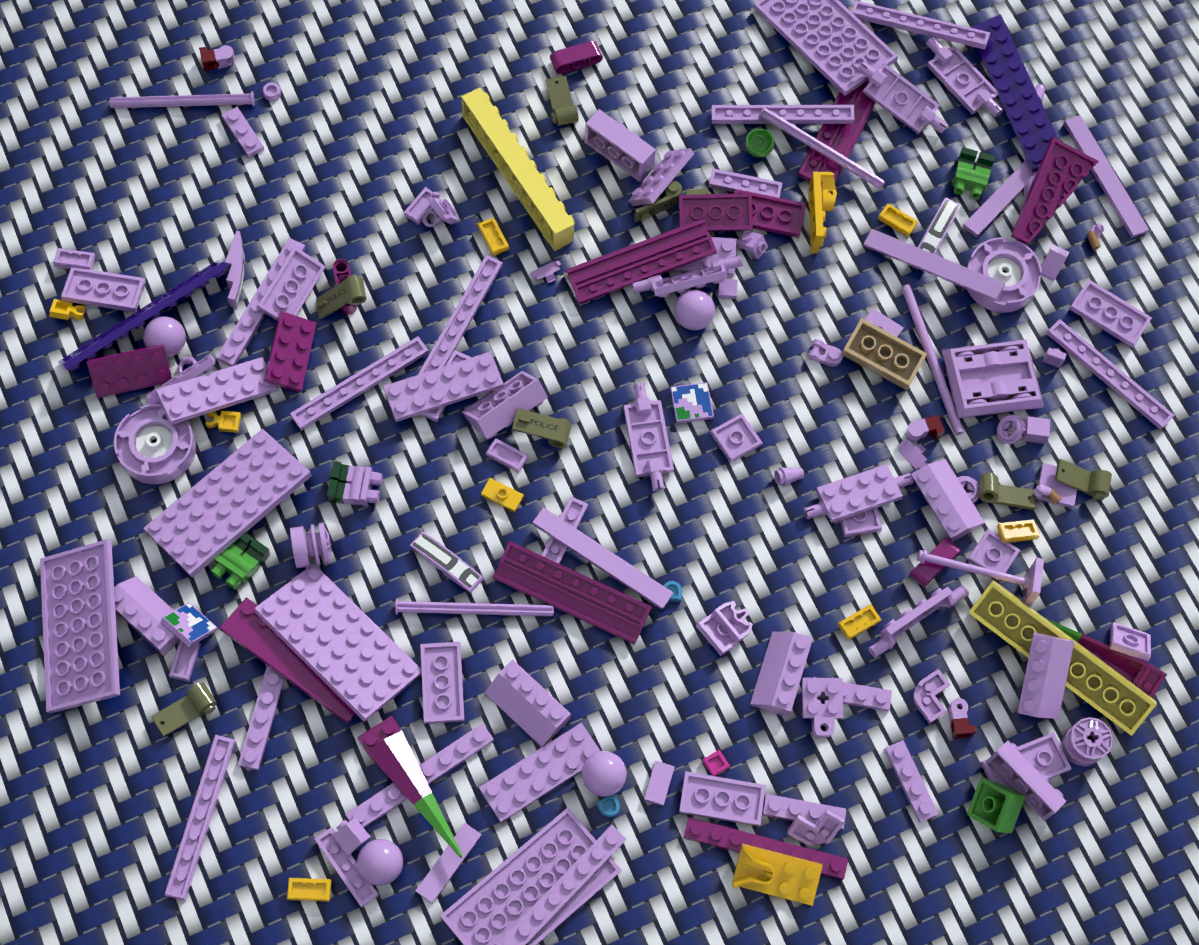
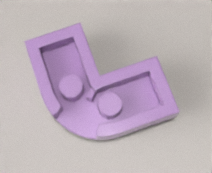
(926, 693)
(817, 833)

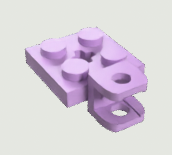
(822, 713)

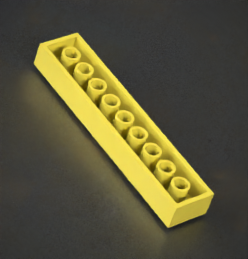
(518, 169)
(1086, 675)

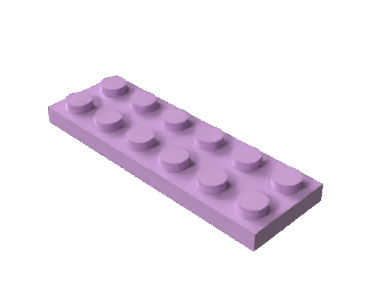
(443, 386)
(215, 391)
(539, 773)

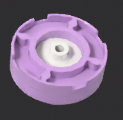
(1011, 264)
(152, 447)

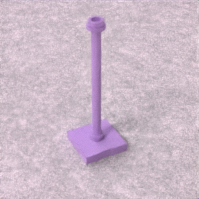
(1030, 583)

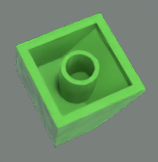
(996, 805)

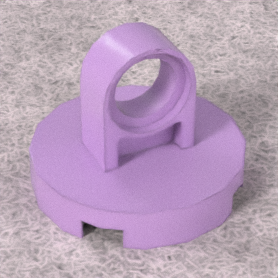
(441, 209)

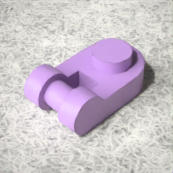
(831, 357)

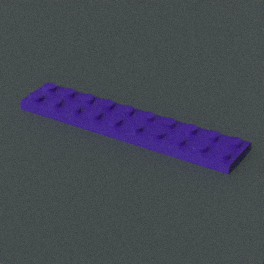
(1016, 91)
(138, 318)

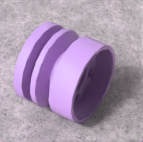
(310, 545)
(1080, 749)

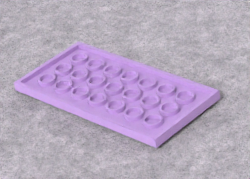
(828, 38)
(227, 502)
(79, 627)
(338, 642)
(522, 879)

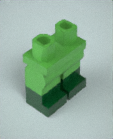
(972, 179)
(240, 560)

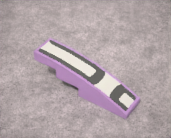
(939, 226)
(236, 266)
(447, 562)

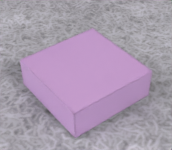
(728, 289)

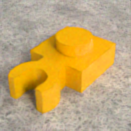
(64, 310)
(226, 422)

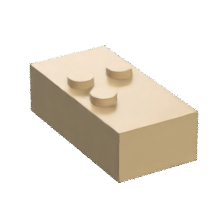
(884, 354)

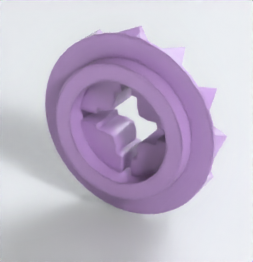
(1007, 424)
(972, 487)

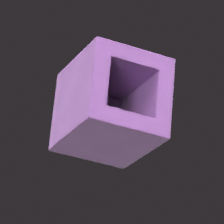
(1036, 430)
(350, 835)

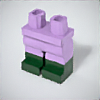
(353, 485)

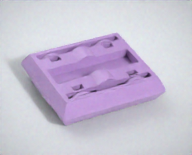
(993, 374)

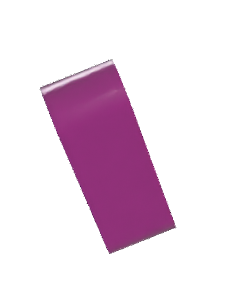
(576, 57)
(341, 276)
(928, 571)

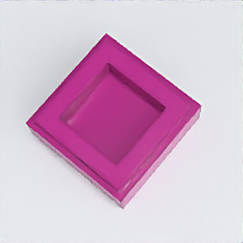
(716, 763)

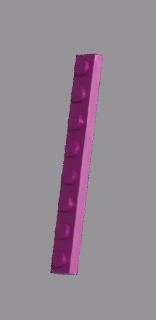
(731, 840)

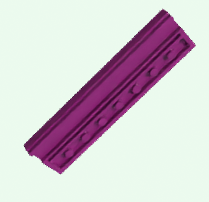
(839, 136)
(641, 261)
(572, 592)
(259, 639)

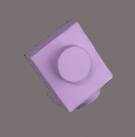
(752, 242)

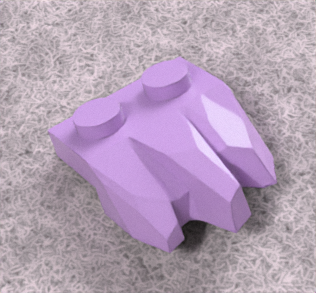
(725, 627)

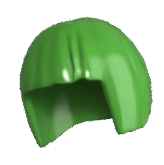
(759, 143)

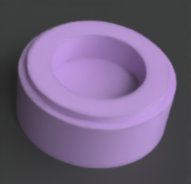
(272, 91)

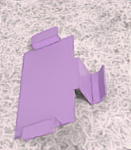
(547, 271)
(913, 454)

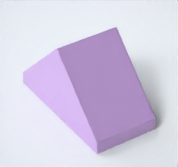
(1053, 262)

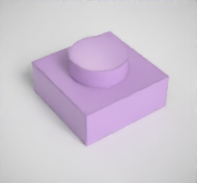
(1054, 357)

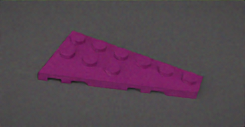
(1054, 182)

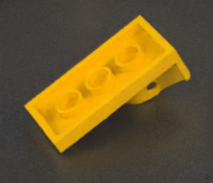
(819, 202)
(777, 874)

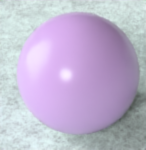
(694, 310)
(165, 332)
(604, 773)
(380, 862)

